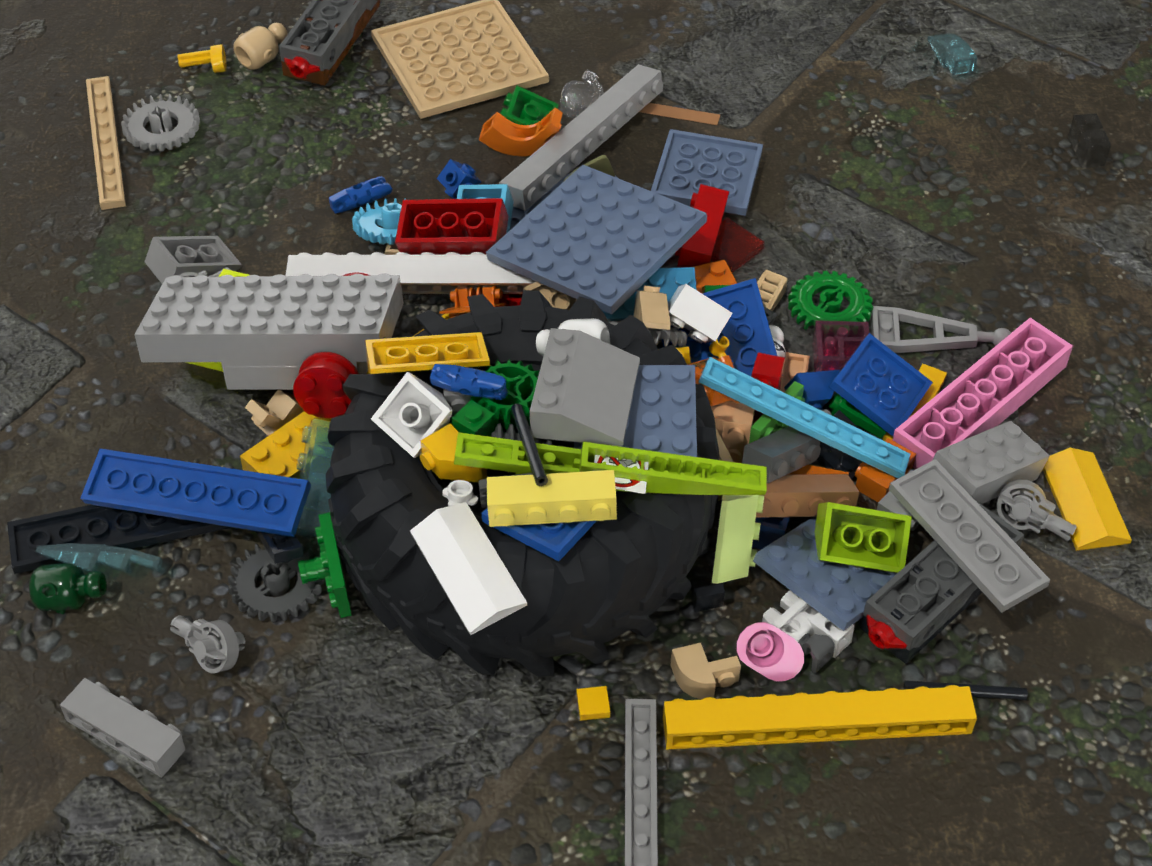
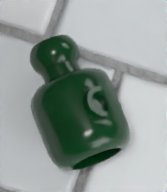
(64, 587)

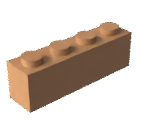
(802, 493)

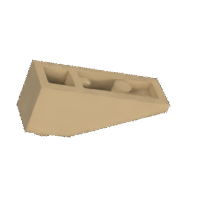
(652, 308)

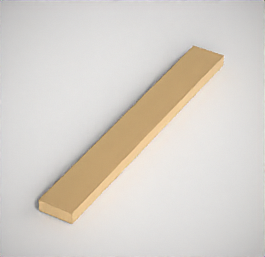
(105, 143)

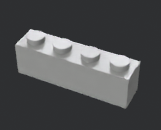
(123, 726)

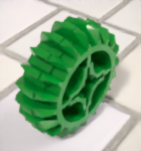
(520, 383)

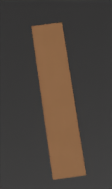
(681, 113)

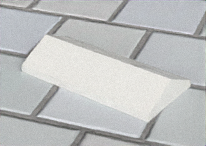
(467, 567)

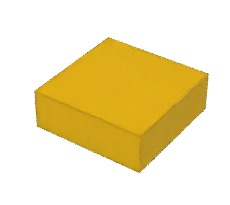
(593, 703)

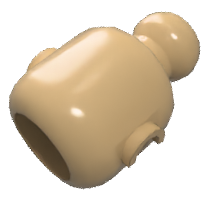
(259, 45)

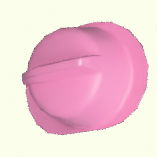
(770, 651)

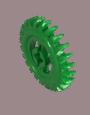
(833, 290)

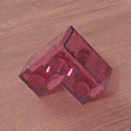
(836, 342)

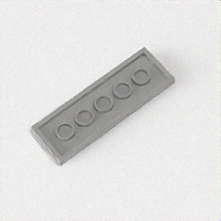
(969, 535)

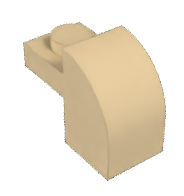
(276, 413)
(700, 677)

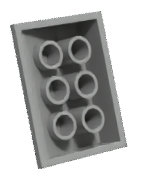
(583, 390)

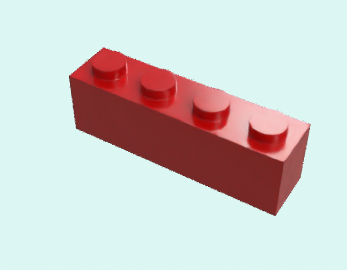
(700, 246)

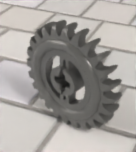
(275, 583)

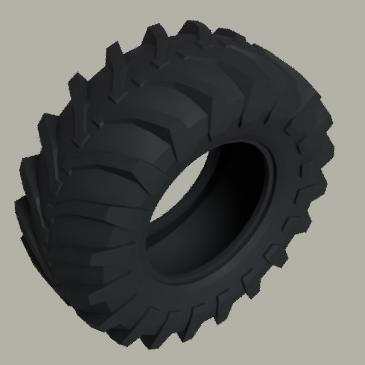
(573, 604)

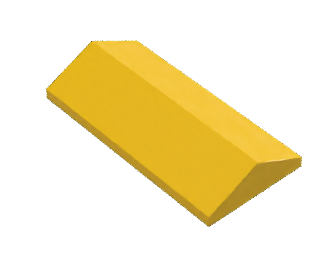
(424, 352)
(1085, 499)

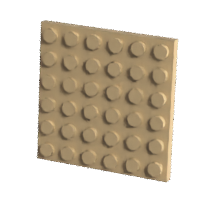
(459, 57)

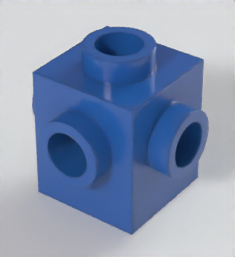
(455, 175)

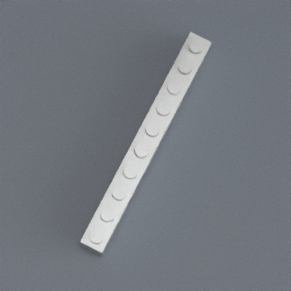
(417, 273)

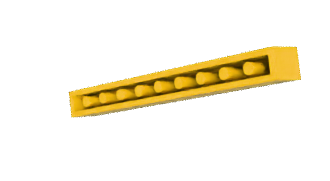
(818, 717)

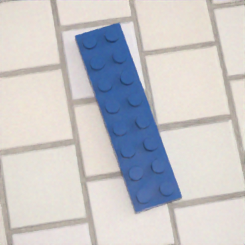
(196, 492)

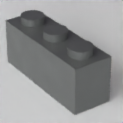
(782, 452)

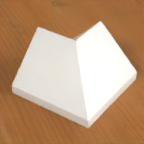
(412, 413)

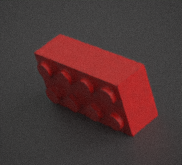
(450, 225)

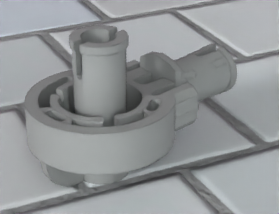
(1030, 513)
(208, 648)

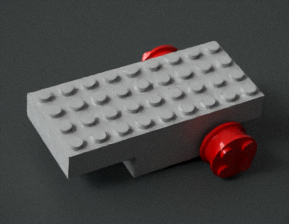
(274, 330)

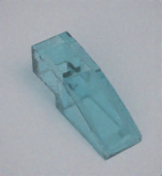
(953, 53)

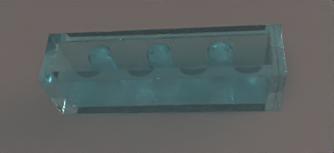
(313, 467)

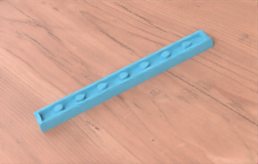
(804, 418)

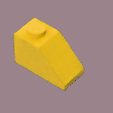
(439, 455)

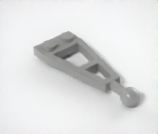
(886, 329)

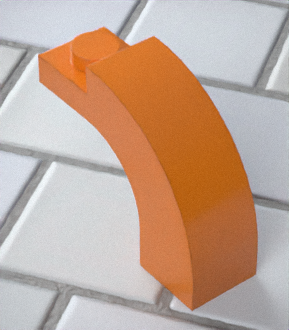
(519, 139)

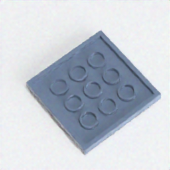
(710, 161)
(663, 411)
(828, 587)

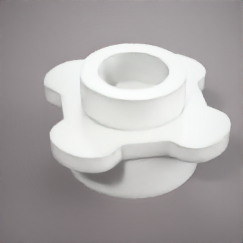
(460, 492)

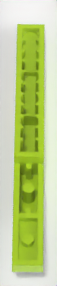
(665, 472)

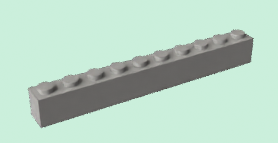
(582, 136)

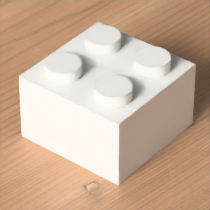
(697, 314)

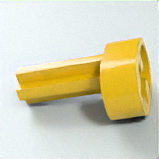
(215, 56)

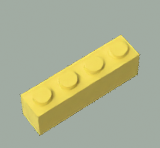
(562, 500)

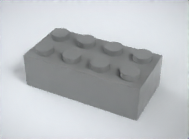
(993, 460)

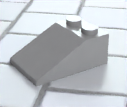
(189, 254)

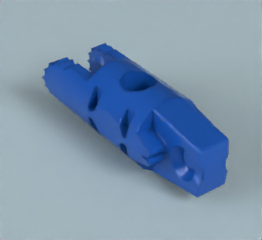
(359, 194)
(469, 381)

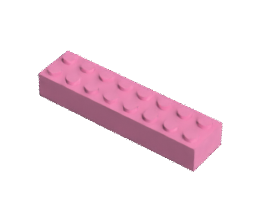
(986, 391)

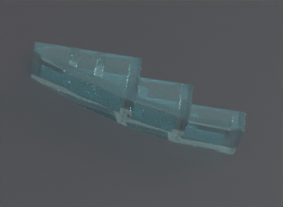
(91, 555)

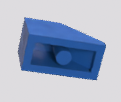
(816, 386)

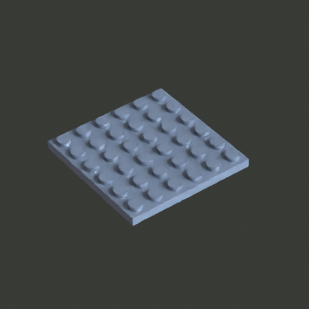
(597, 238)

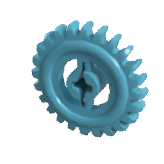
(387, 217)

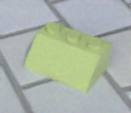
(735, 537)

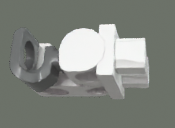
(809, 629)

